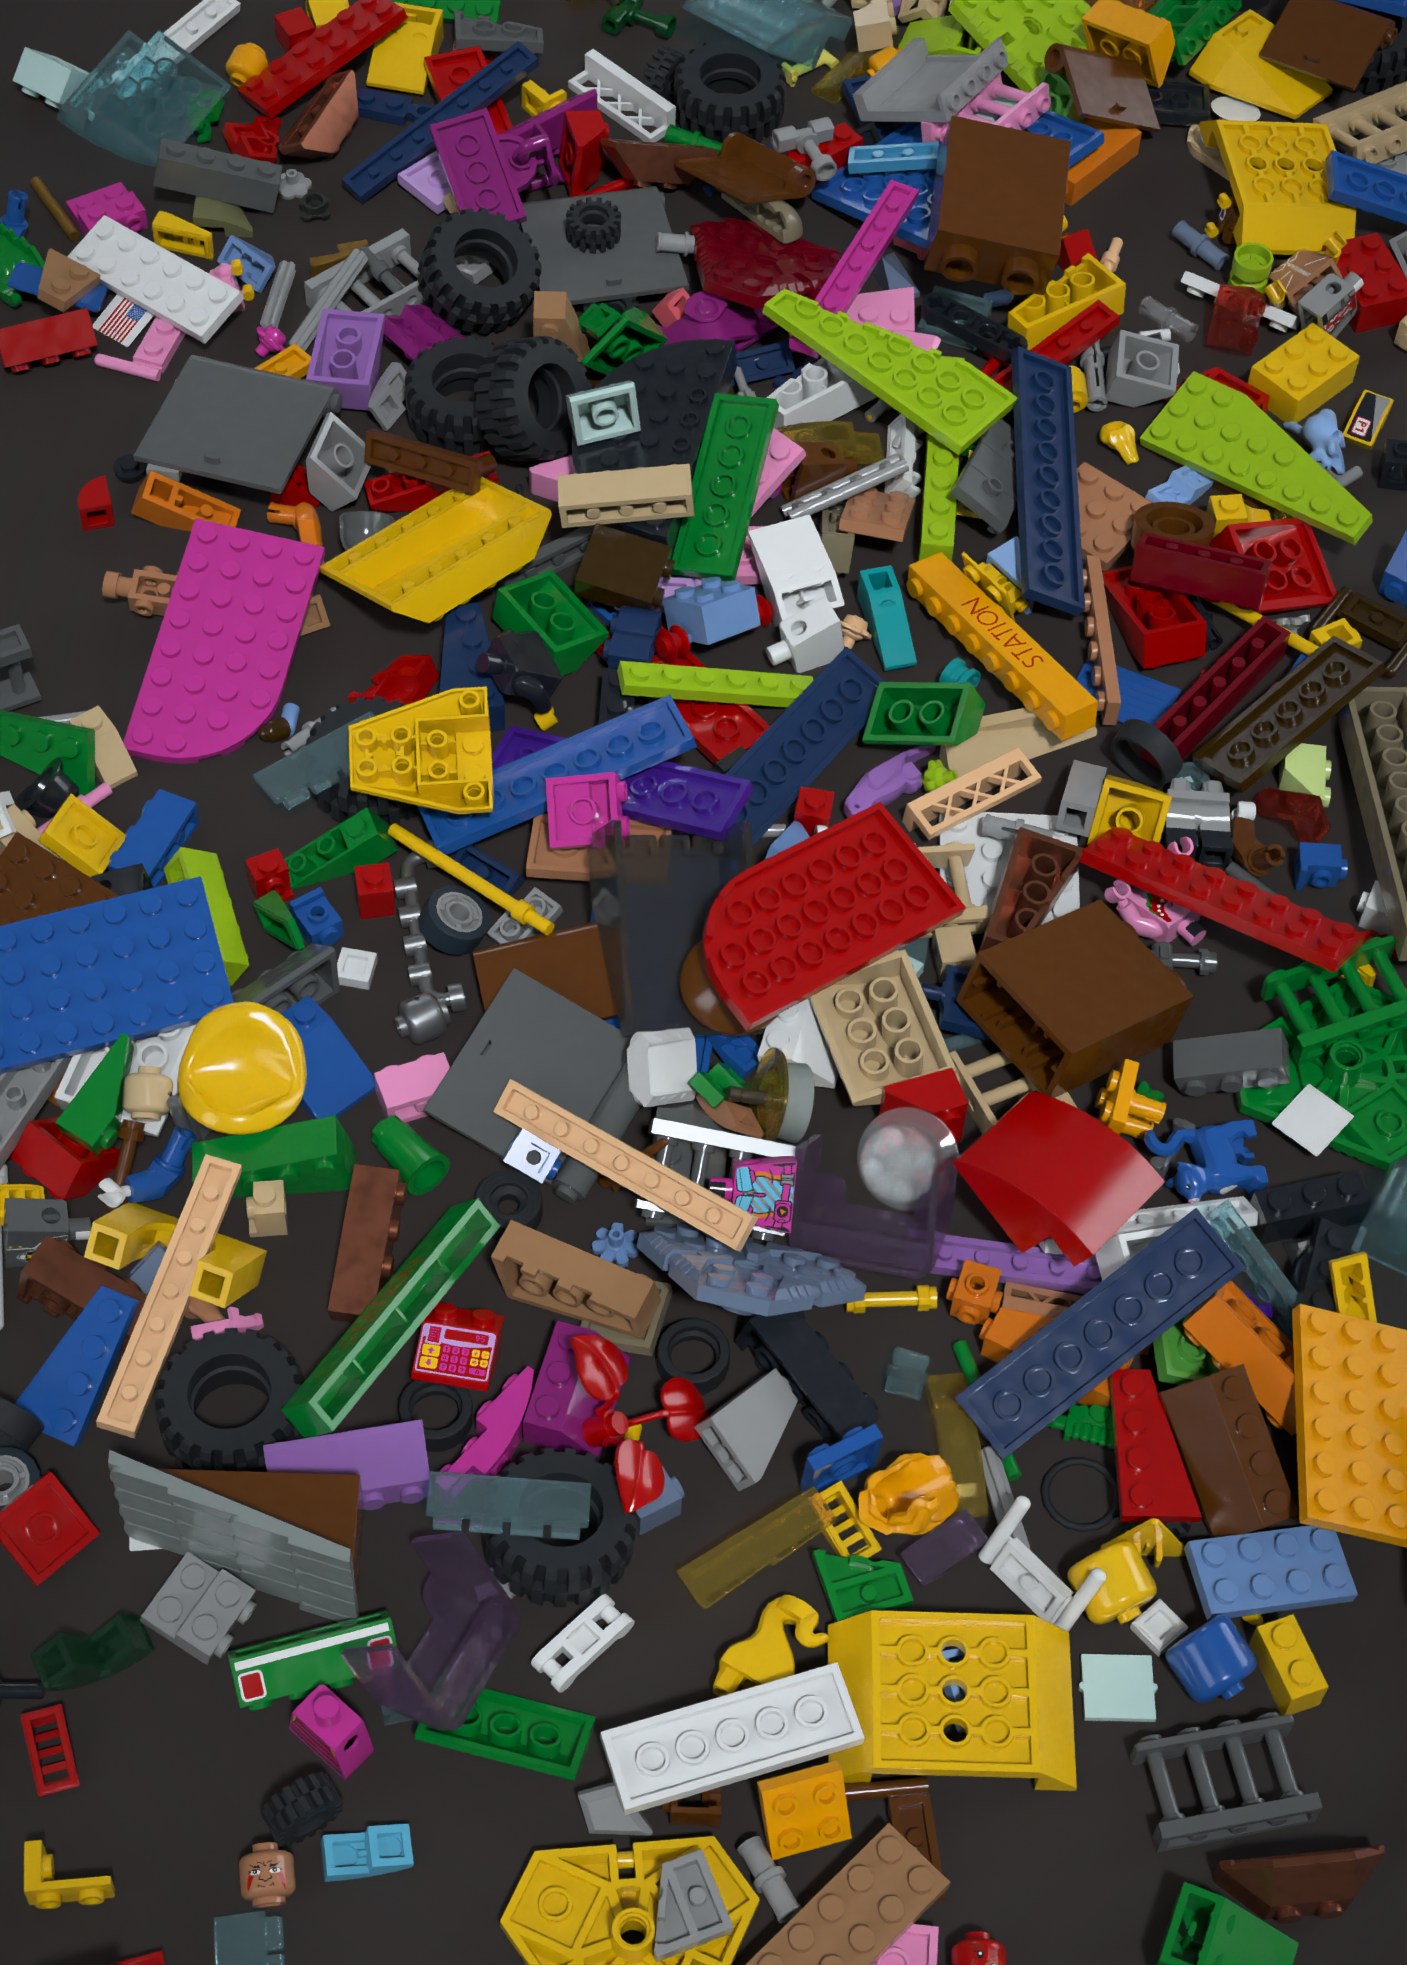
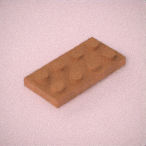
(572, 862)

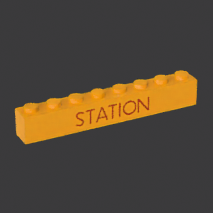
(1002, 646)

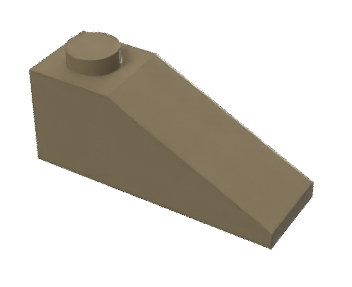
(836, 542)

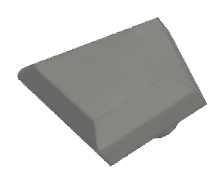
(605, 1813)

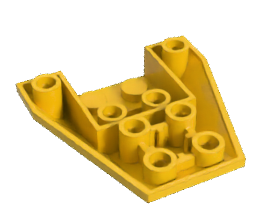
(1233, 67)
(428, 753)

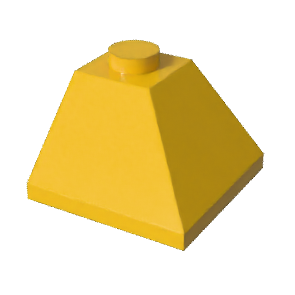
(1130, 807)

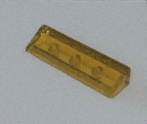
(851, 66)

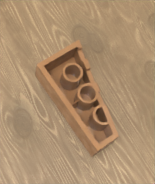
(573, 1282)

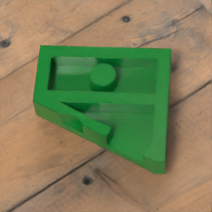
(861, 1585)

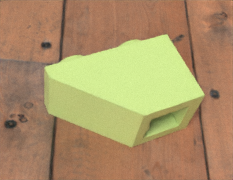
(1306, 771)

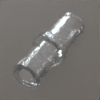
(1168, 318)

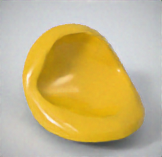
(242, 1069)

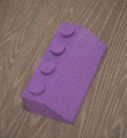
(386, 1457)

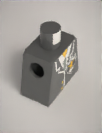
(30, 1220)

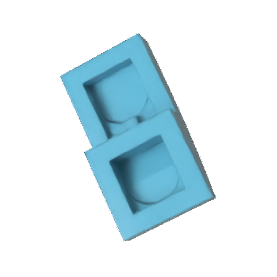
(367, 1853)

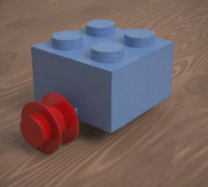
(709, 615)

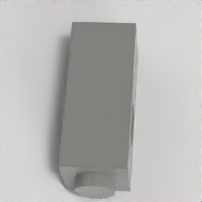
(1080, 798)

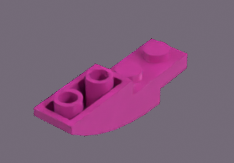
(498, 1429)

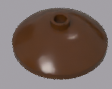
(704, 1001)

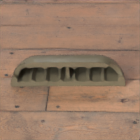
(773, 216)

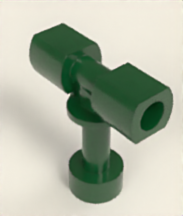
(631, 12)

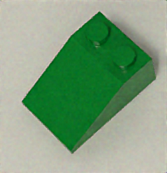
(628, 338)

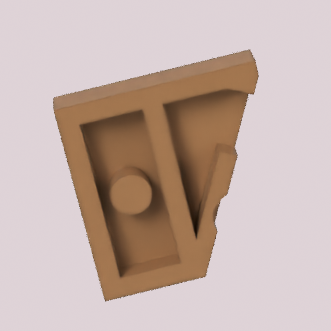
(65, 281)

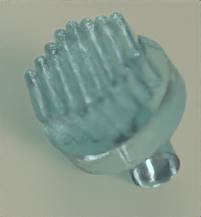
(907, 1373)

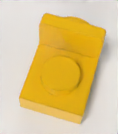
(538, 100)

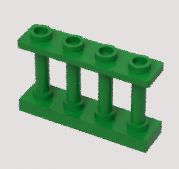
(1370, 1025)

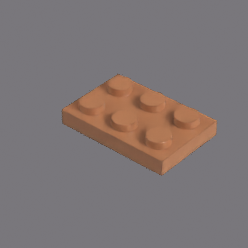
(878, 514)

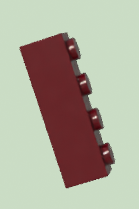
(1200, 571)

